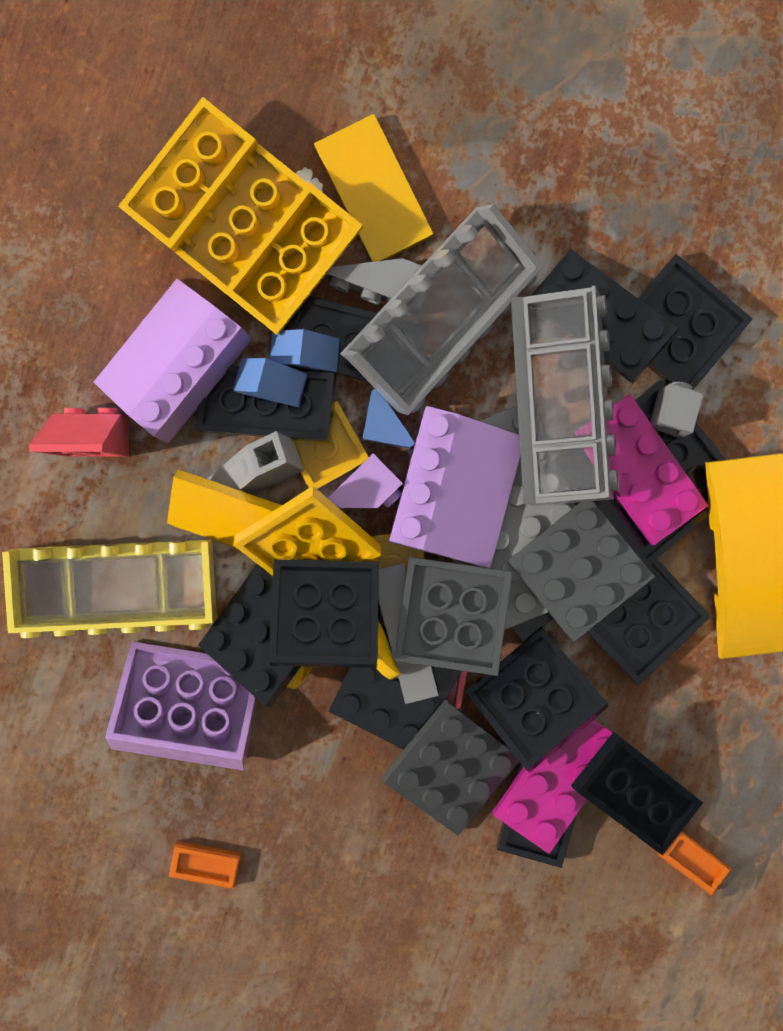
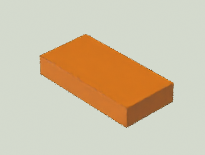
(696, 862)
(205, 864)

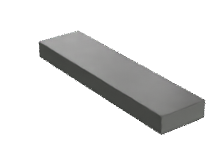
(416, 679)

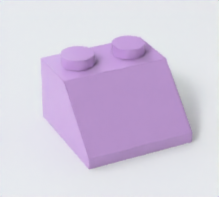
(368, 487)

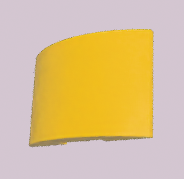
(240, 216)
(748, 536)

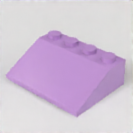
(172, 361)
(457, 488)
(181, 708)

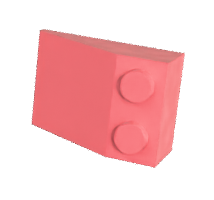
(84, 434)

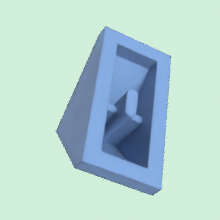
(305, 350)
(270, 381)
(383, 425)

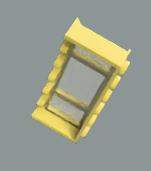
(110, 587)

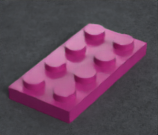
(650, 478)
(542, 801)

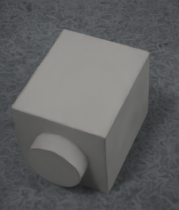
(676, 409)

